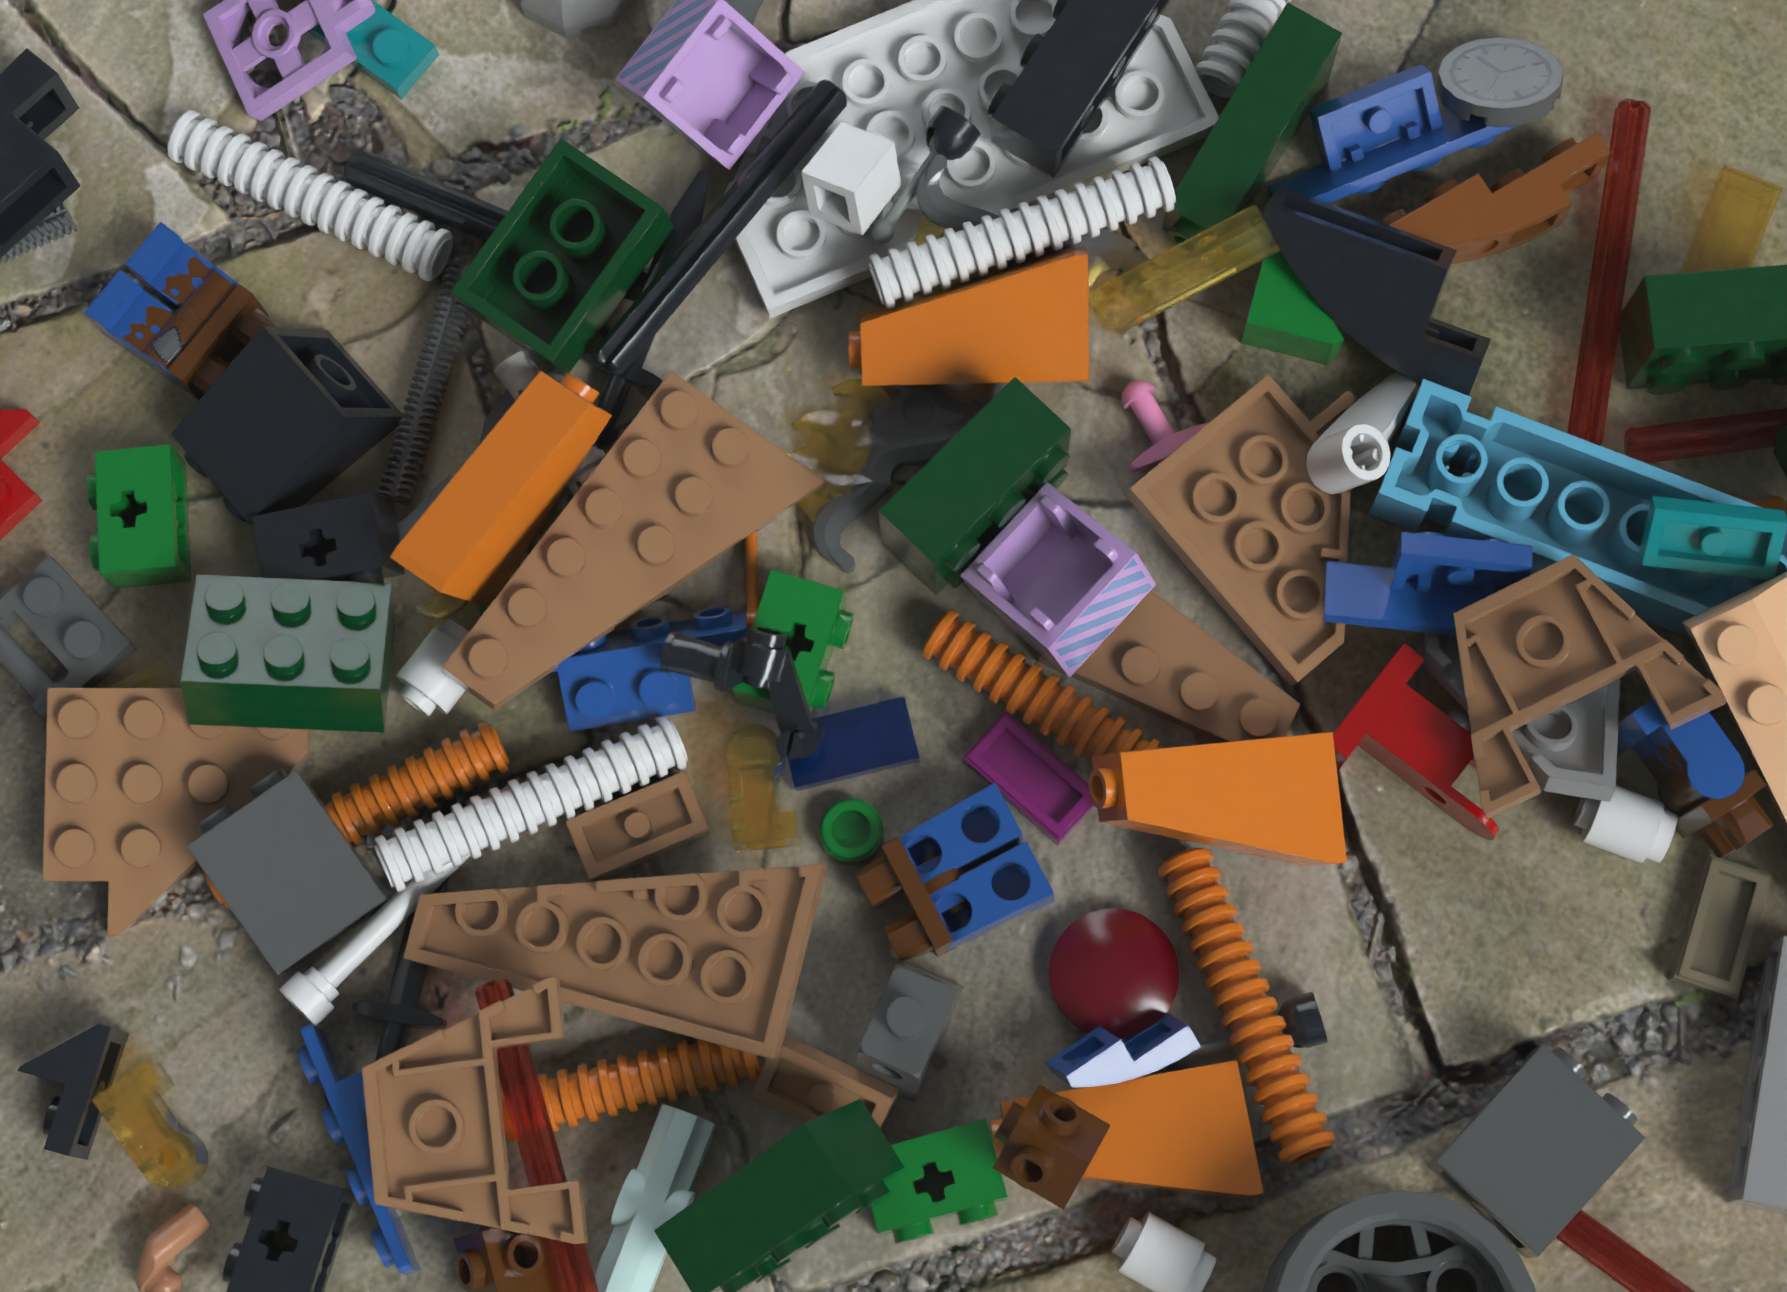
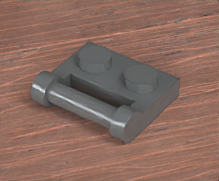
(67, 625)

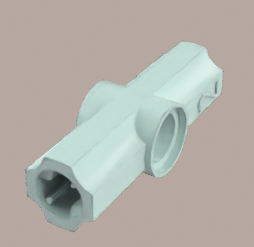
(651, 1198)

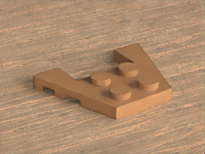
(1547, 647)
(442, 1127)

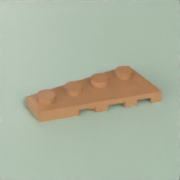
(1185, 676)

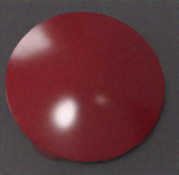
(1113, 972)

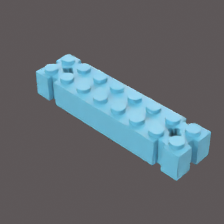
(1547, 493)

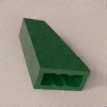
(1255, 124)

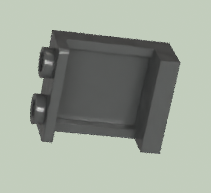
(286, 870)
(1538, 1150)

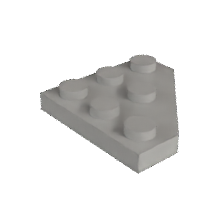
(1566, 749)

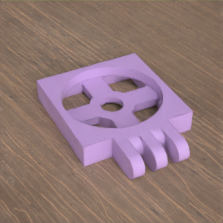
(335, 19)

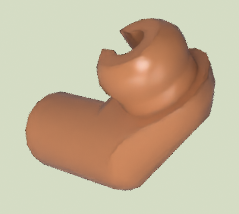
(163, 1246)

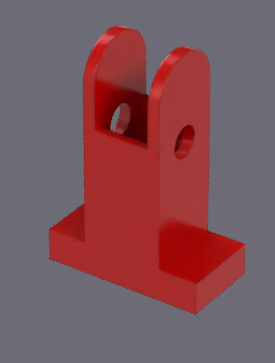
(1413, 741)

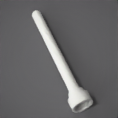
(317, 988)

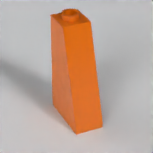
(987, 330)
(504, 491)
(1240, 796)
(1170, 1132)

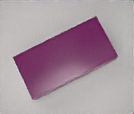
(1030, 778)

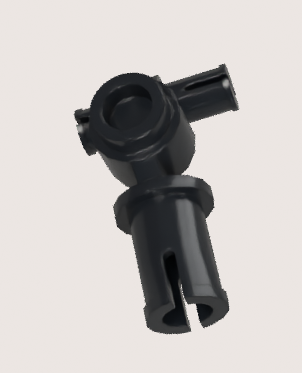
(759, 661)

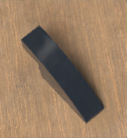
(31, 170)
(1377, 287)

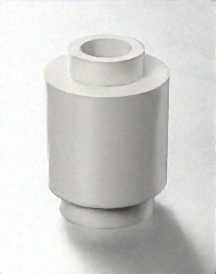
(422, 674)
(1627, 825)
(1162, 1256)

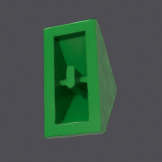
(1288, 317)

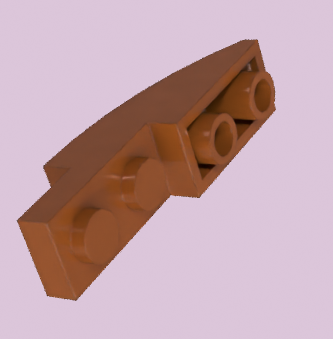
(1513, 210)

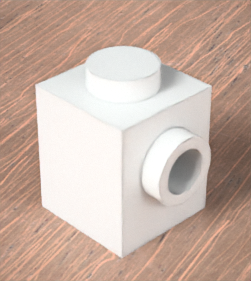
(851, 178)

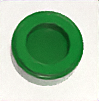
(851, 831)

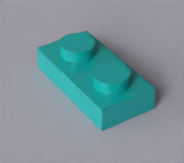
(388, 51)
(1713, 537)

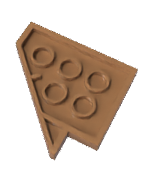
(1255, 523)
(136, 782)

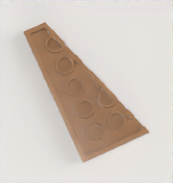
(646, 519)
(667, 951)

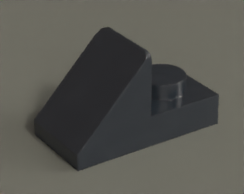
(87, 1069)

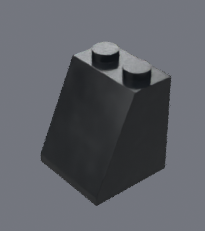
(284, 421)

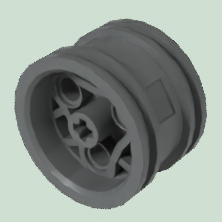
(1469, 1243)

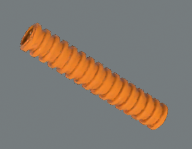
(1029, 690)
(415, 785)
(1246, 1006)
(639, 1081)

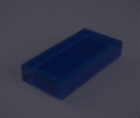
(858, 744)

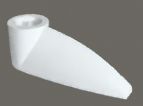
(1357, 443)

